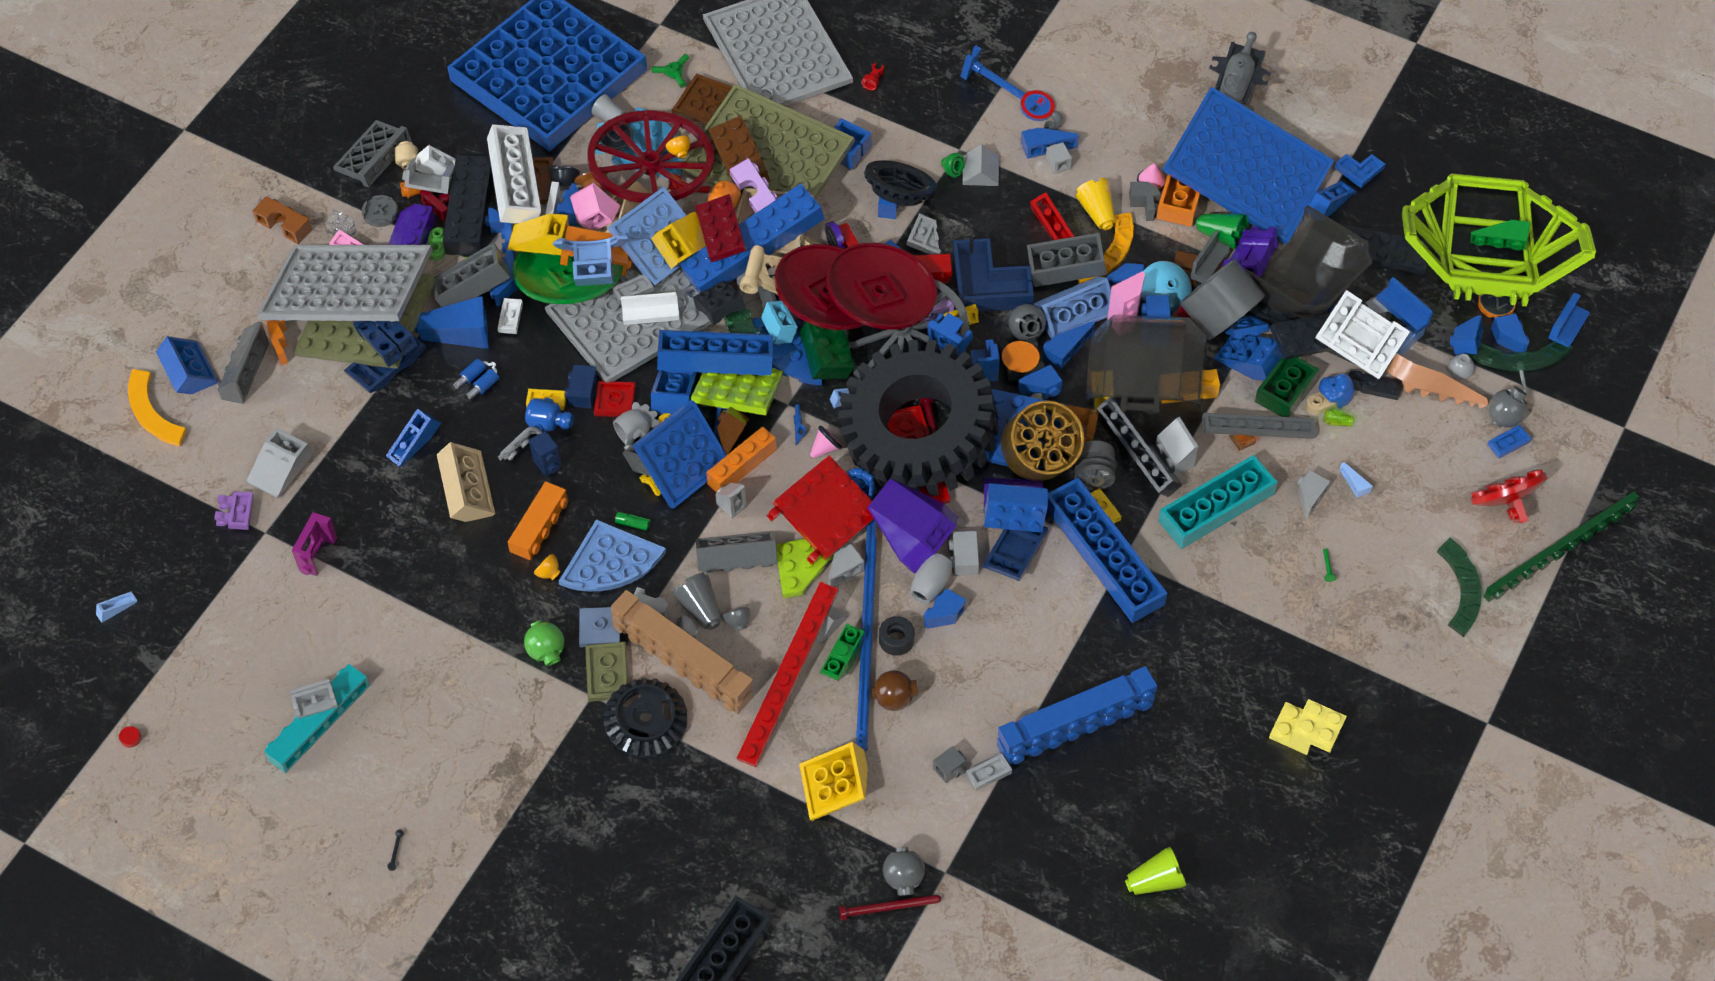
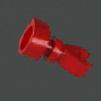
(871, 81)

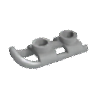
(521, 440)

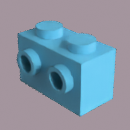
(779, 322)

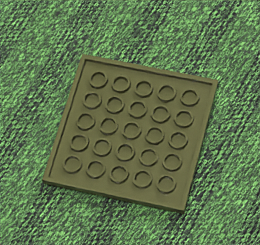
(341, 341)

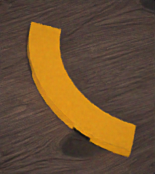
(1121, 244)
(145, 414)

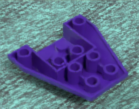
(912, 522)

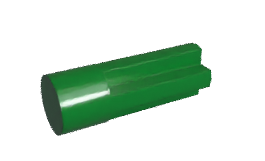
(632, 521)

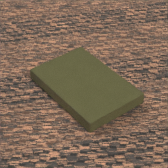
(605, 669)

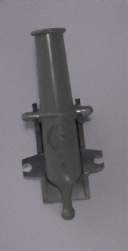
(1240, 71)

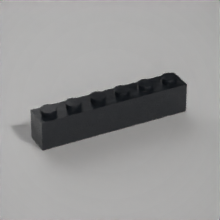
(1140, 447)

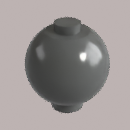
(1026, 322)
(1508, 407)
(904, 870)

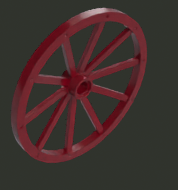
(649, 161)

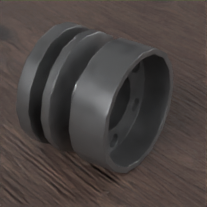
(1096, 465)

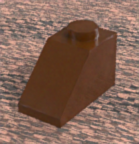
(730, 427)

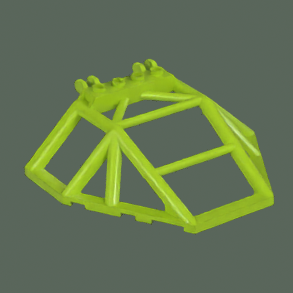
(1507, 283)

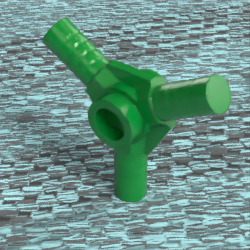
(673, 70)

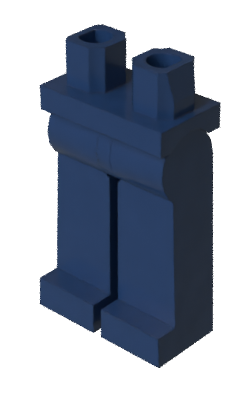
(385, 338)

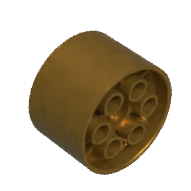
(1023, 463)

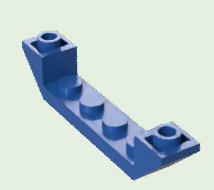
(509, 286)

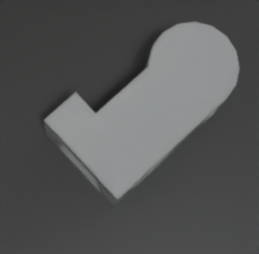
(658, 604)

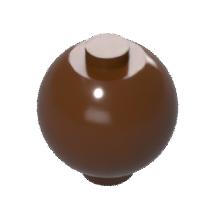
(894, 690)

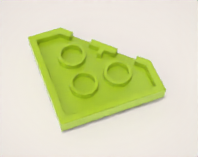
(794, 569)

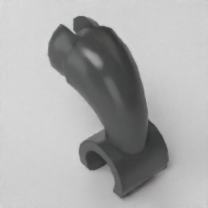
(1058, 120)

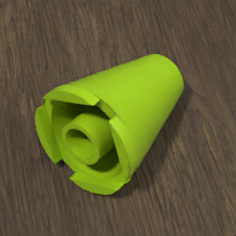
(1156, 874)

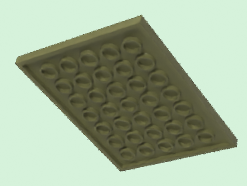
(788, 142)

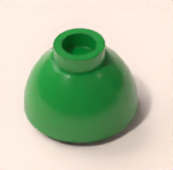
(953, 164)

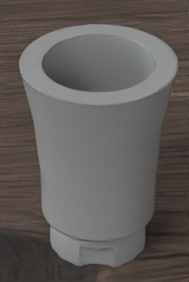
(606, 108)

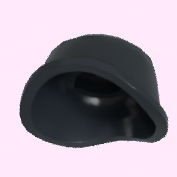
(564, 174)

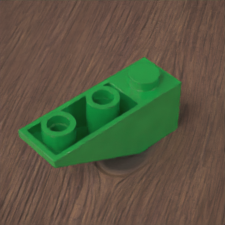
(1507, 234)

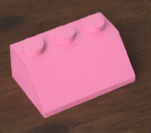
(1126, 296)

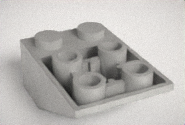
(278, 463)

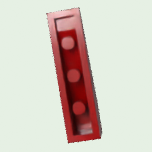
(1050, 217)

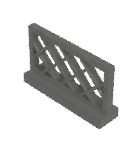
(380, 158)

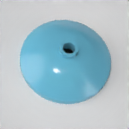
(1156, 283)

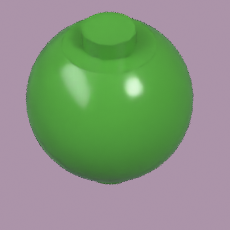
(544, 642)

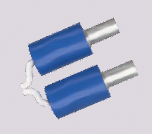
(473, 371)

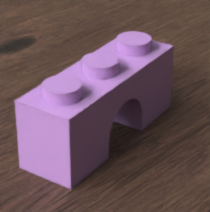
(746, 175)

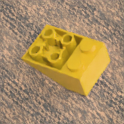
(539, 234)
(680, 239)

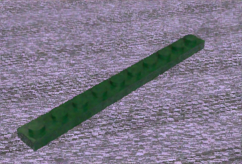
(1558, 549)

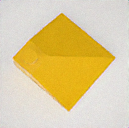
(834, 780)

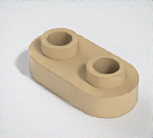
(1321, 406)

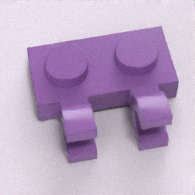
(240, 510)

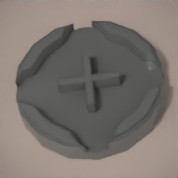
(380, 211)

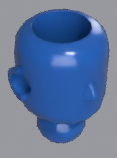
(547, 415)

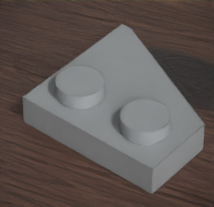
(924, 235)

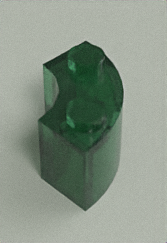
(740, 322)

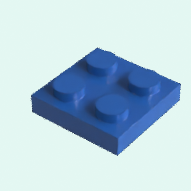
(1247, 326)

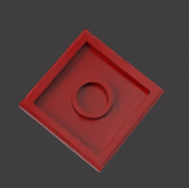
(614, 398)

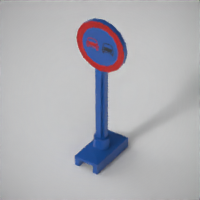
(1033, 104)

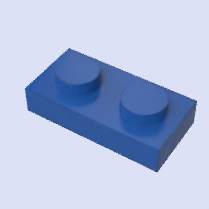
(1509, 441)

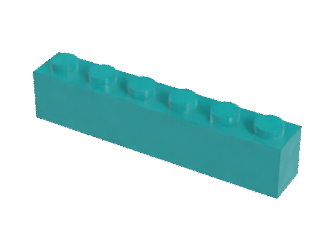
(306, 731)

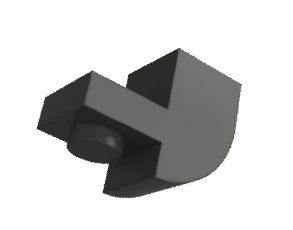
(1145, 195)

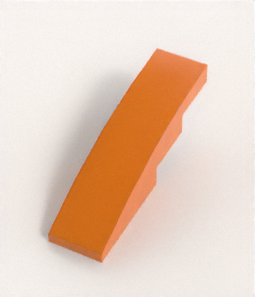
(278, 340)

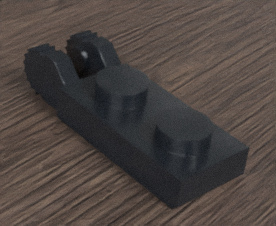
(1379, 387)

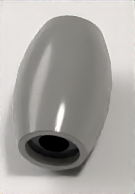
(931, 578)

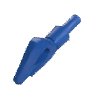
(798, 425)

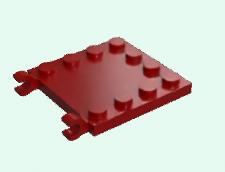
(824, 508)

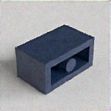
(582, 386)
(545, 453)

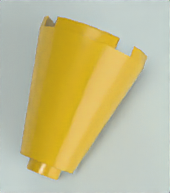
(1097, 202)

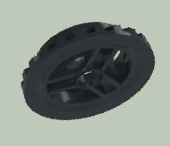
(899, 182)
(662, 733)

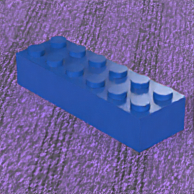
(715, 352)

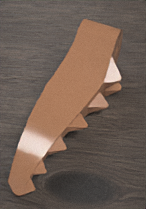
(1432, 381)

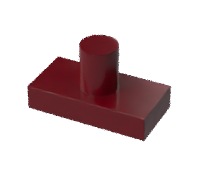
(438, 204)

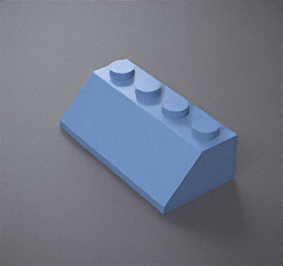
(1076, 306)

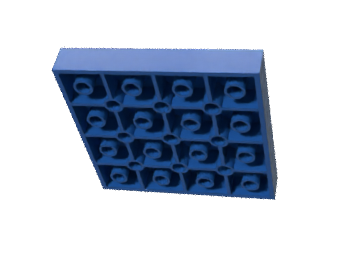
(547, 69)

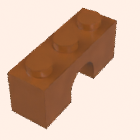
(271, 211)

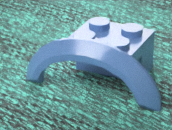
(592, 259)

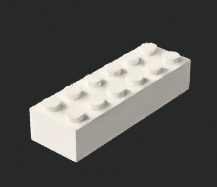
(513, 174)

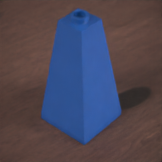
(456, 324)

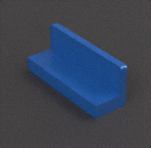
(1405, 306)
(1569, 322)

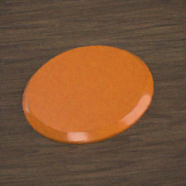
(1020, 356)

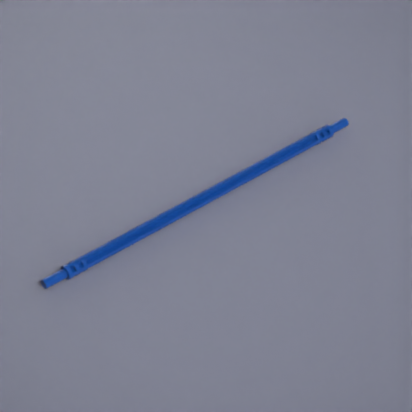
(867, 626)

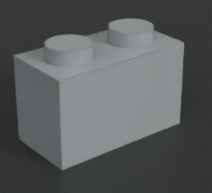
(964, 553)

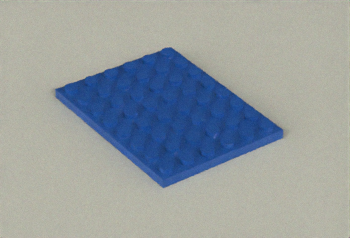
(1248, 164)

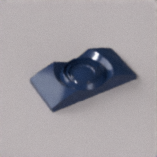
(375, 377)
(1014, 552)

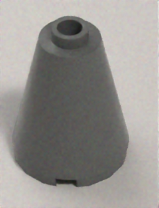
(699, 600)

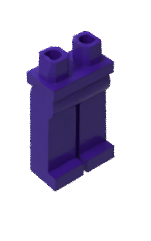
(1255, 249)

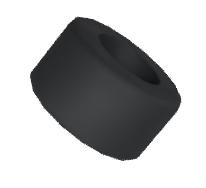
(896, 624)

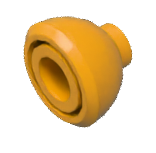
(679, 146)
(548, 568)

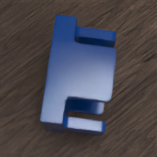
(946, 330)

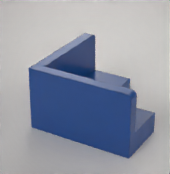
(987, 359)

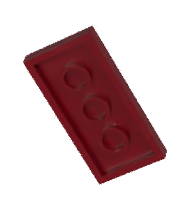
(720, 228)

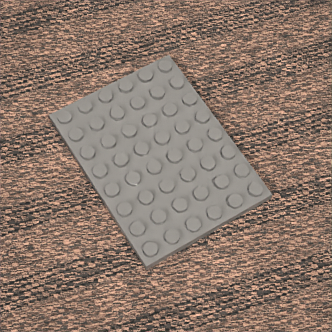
(778, 49)
(345, 283)
(617, 348)

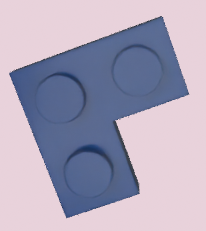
(1359, 172)

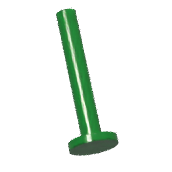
(1329, 577)

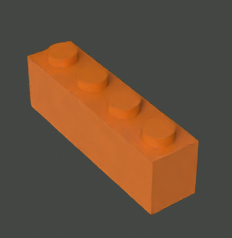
(742, 459)
(538, 520)

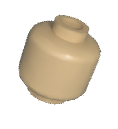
(405, 153)

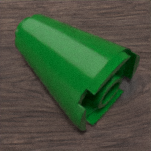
(1229, 227)

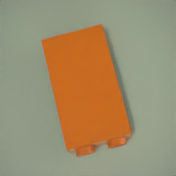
(619, 256)

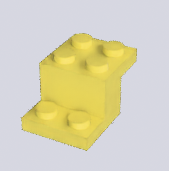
(1307, 727)

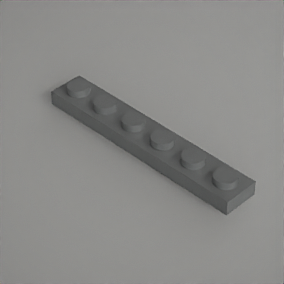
(1259, 425)

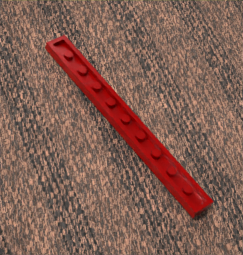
(787, 674)

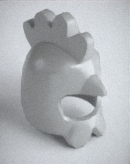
(635, 423)

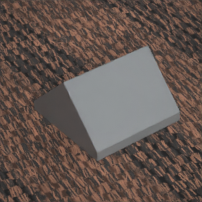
(981, 167)

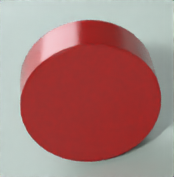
(129, 736)

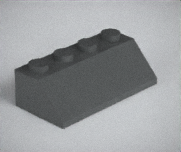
(471, 276)
(243, 364)
(736, 551)

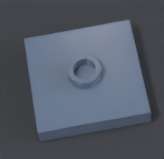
(596, 627)

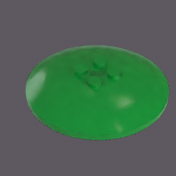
(549, 282)

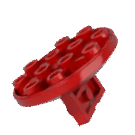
(1511, 493)

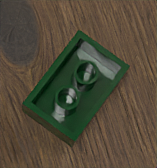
(827, 352)
(1286, 386)

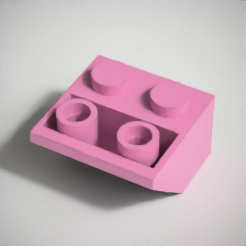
(593, 207)

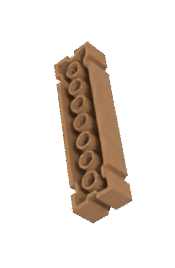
(681, 652)

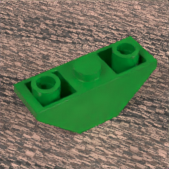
(843, 653)

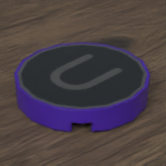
(834, 234)

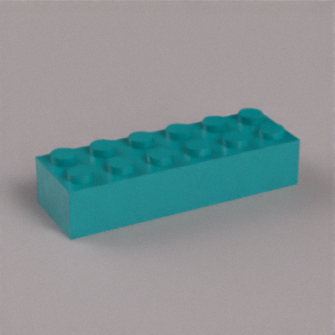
(1217, 501)

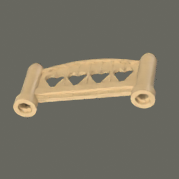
(756, 272)

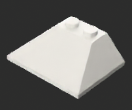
(1362, 335)

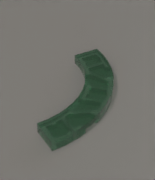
(1521, 360)
(1468, 583)

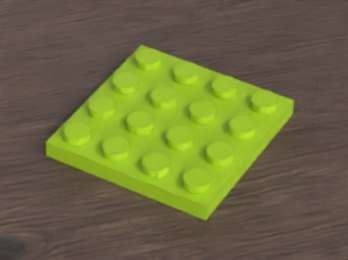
(742, 392)

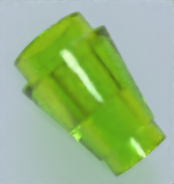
(1335, 417)

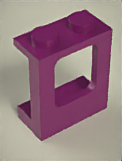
(319, 529)

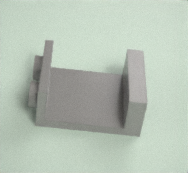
(428, 181)

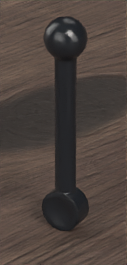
(391, 865)

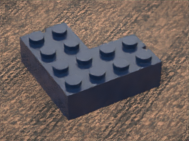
(988, 286)

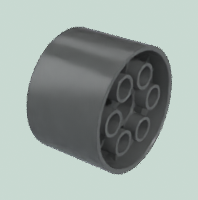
(1222, 299)

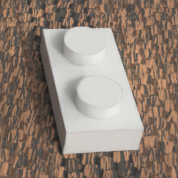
(510, 316)

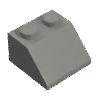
(1177, 447)

